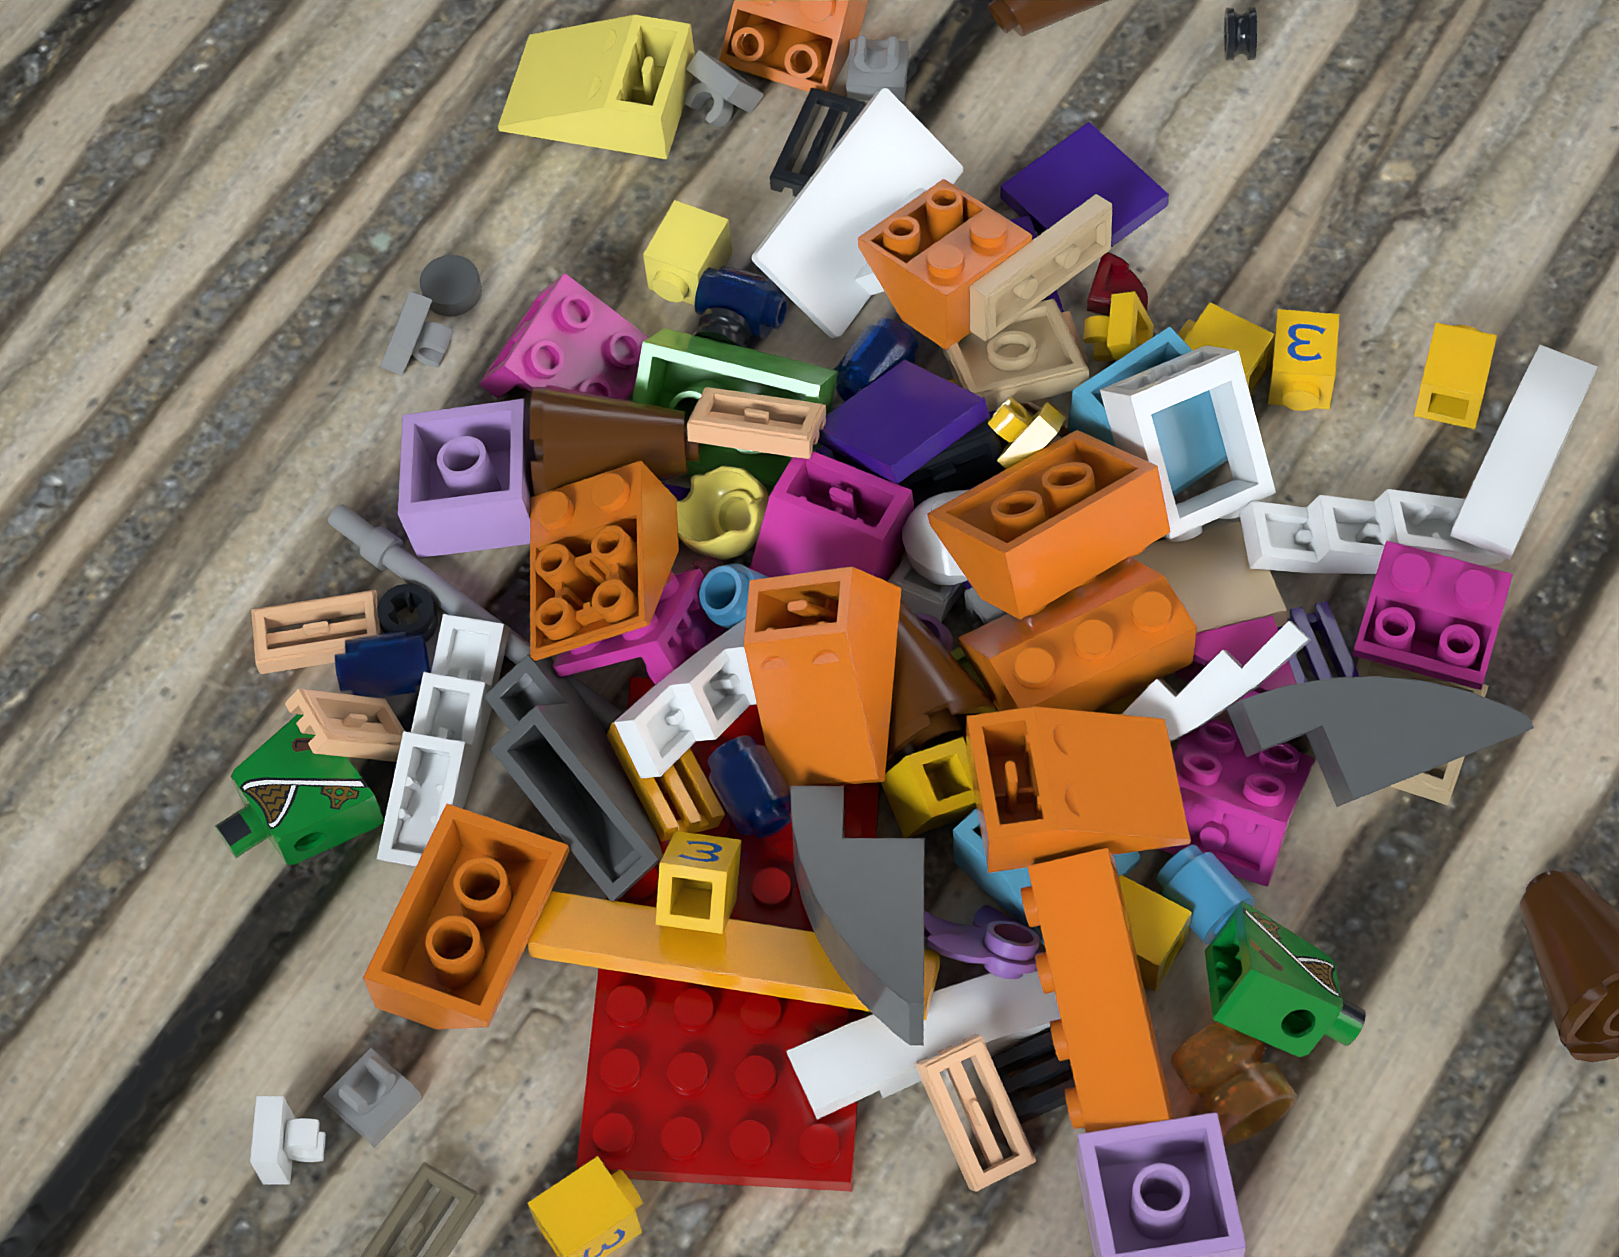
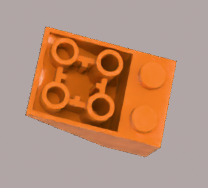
(599, 558)
(824, 672)
(1072, 784)

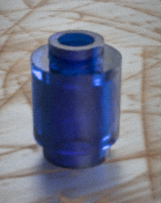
(745, 293)
(874, 354)
(382, 664)
(750, 787)

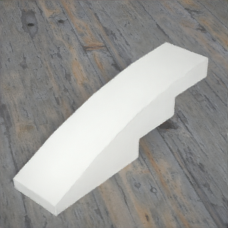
(1524, 452)
(1351, 533)
(1217, 685)
(689, 705)
(445, 737)
(872, 1058)

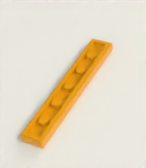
(741, 958)

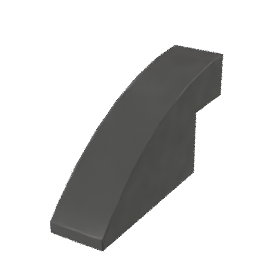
(1374, 727)
(573, 775)
(864, 907)

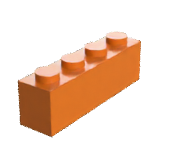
(1098, 993)

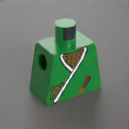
(297, 799)
(1276, 985)

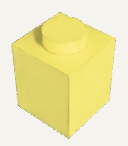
(683, 249)

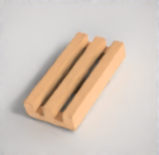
(756, 422)
(316, 641)
(347, 724)
(950, 1059)

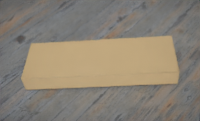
(1040, 267)

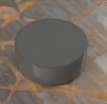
(451, 284)

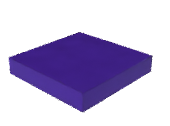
(1074, 173)
(902, 421)

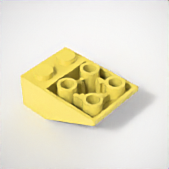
(604, 85)

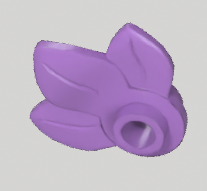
(991, 940)

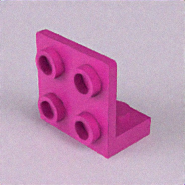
(570, 344)
(673, 636)
(1236, 801)

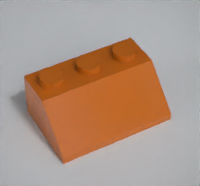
(1052, 522)
(1086, 643)
(463, 921)

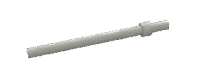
(386, 552)

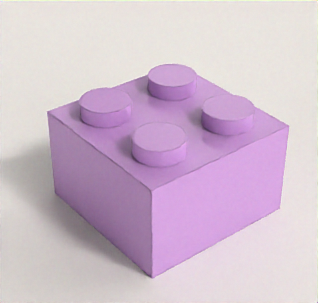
(466, 478)
(1160, 1190)

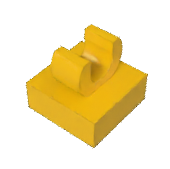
(1122, 331)
(1022, 432)

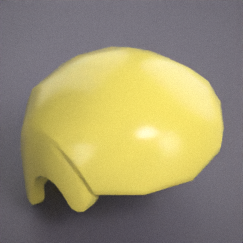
(722, 513)

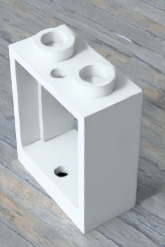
(1204, 369)

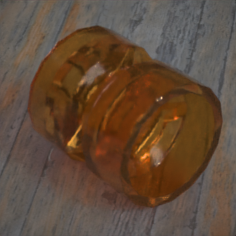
(1236, 1084)

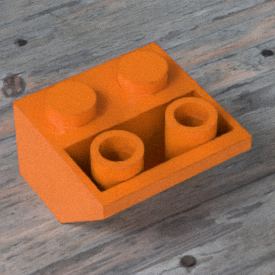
(792, 39)
(934, 253)

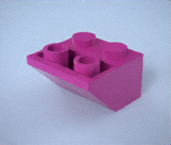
(831, 519)
(1433, 615)

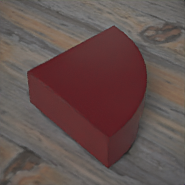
(1113, 278)

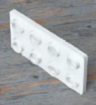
(864, 179)

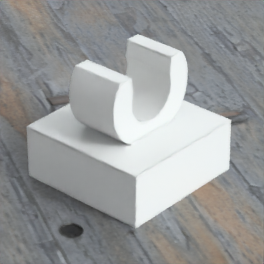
(282, 1138)

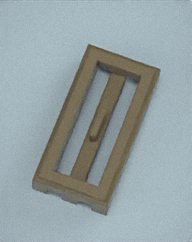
(450, 1233)

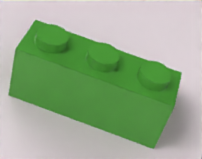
(680, 366)

